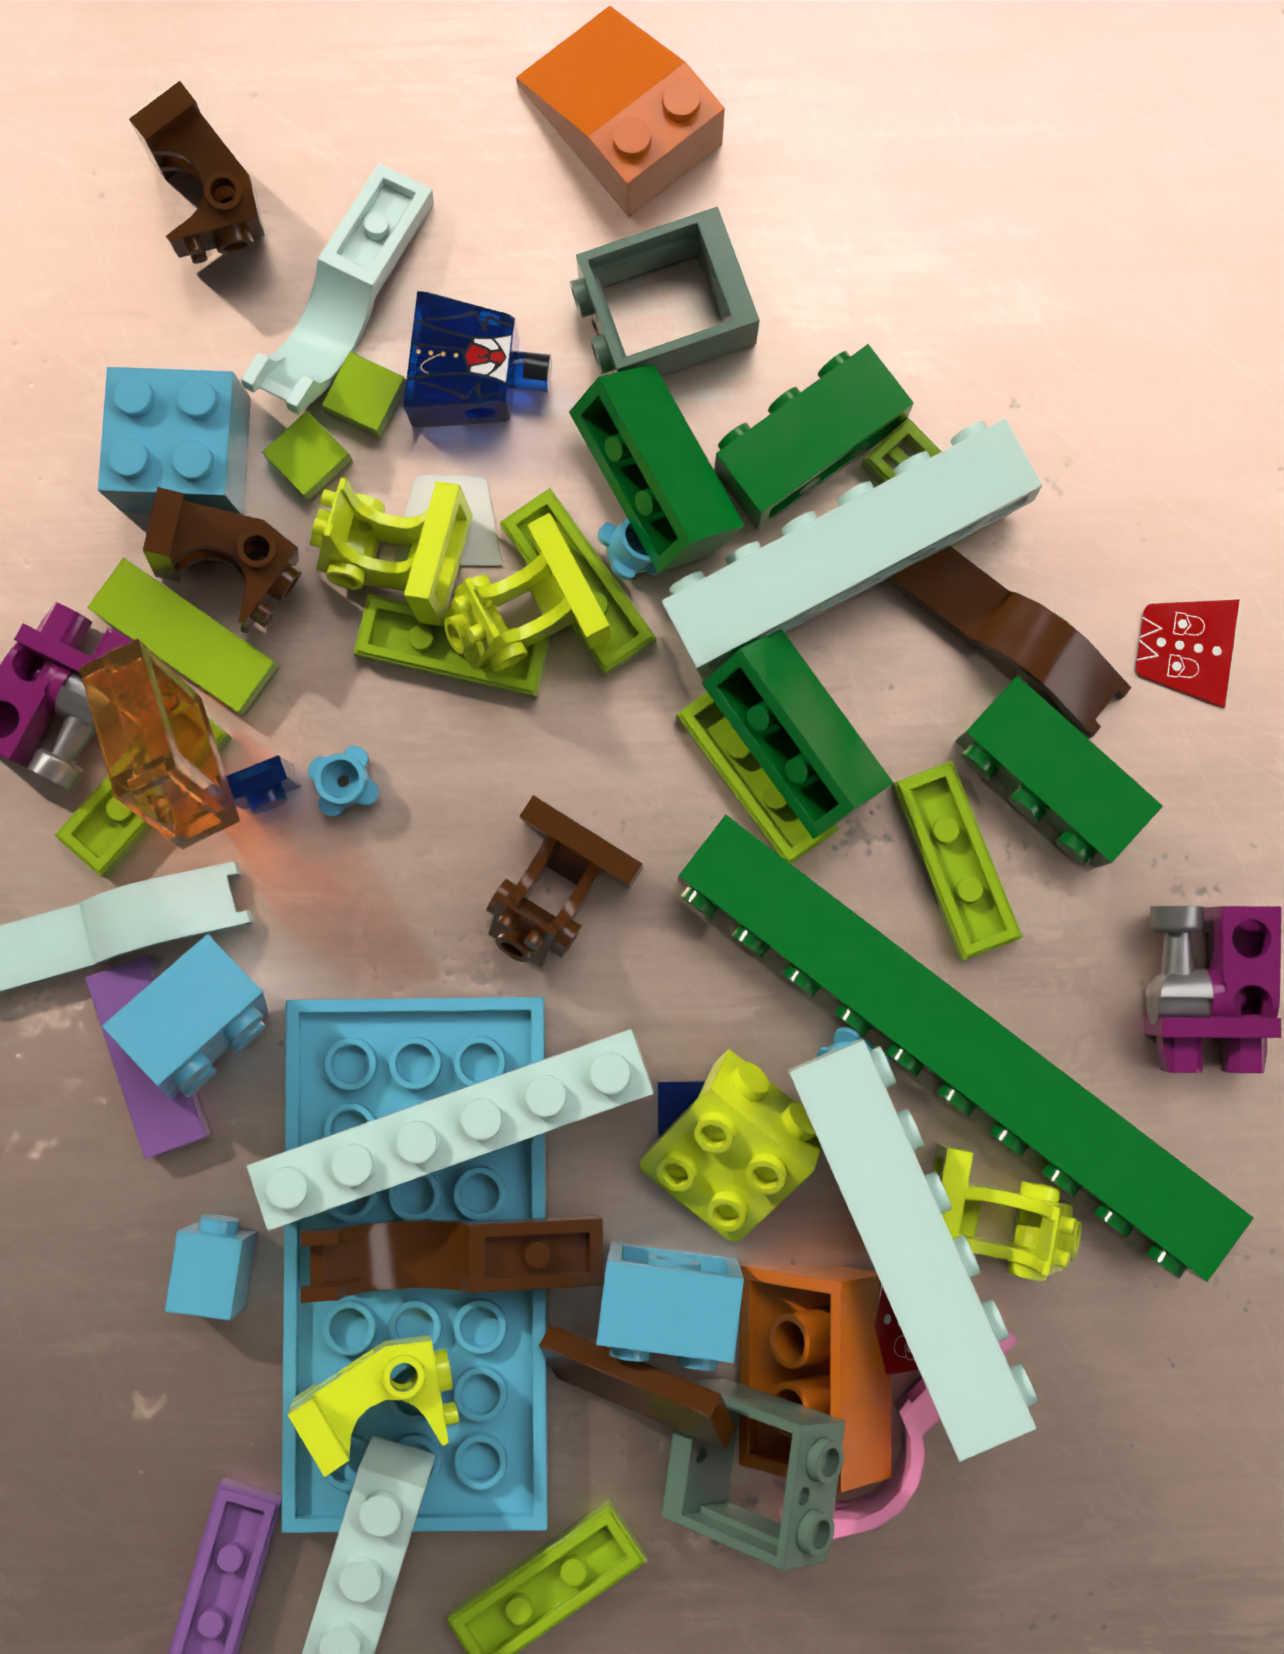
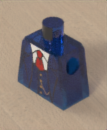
(467, 364)

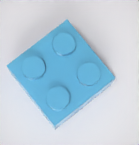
(174, 434)
(190, 1019)
(670, 1305)

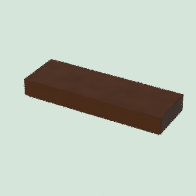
(639, 1387)

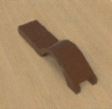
(1016, 630)
(453, 1256)

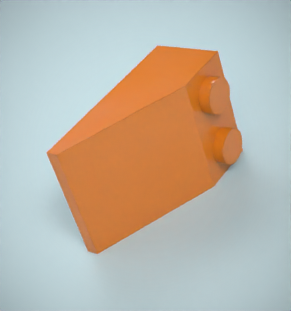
(625, 107)

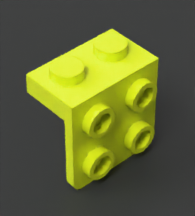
(735, 1149)

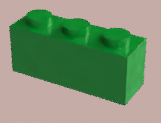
(811, 434)
(655, 467)
(796, 732)
(1057, 775)

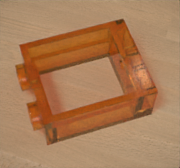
(158, 745)

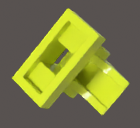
(358, 524)
(556, 585)
(1043, 1228)
(328, 1411)

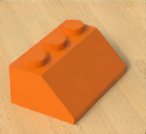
(816, 1344)

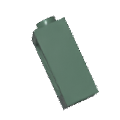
(652, 249)
(700, 1486)

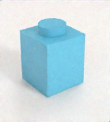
(211, 1268)

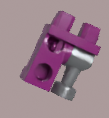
(43, 680)
(1229, 1000)

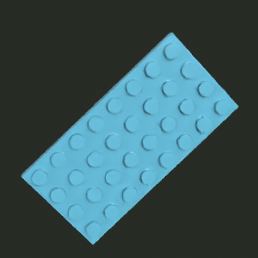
(356, 1065)

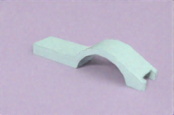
(344, 289)
(118, 924)

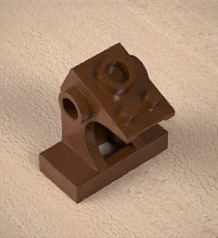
(184, 141)
(190, 532)
(576, 854)

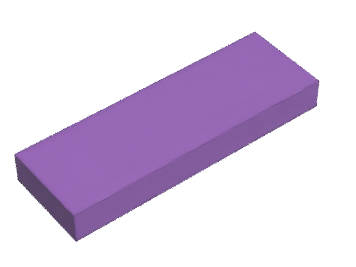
(157, 1120)
(227, 1570)

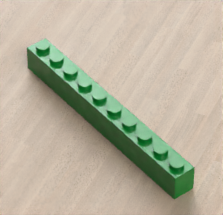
(965, 1050)

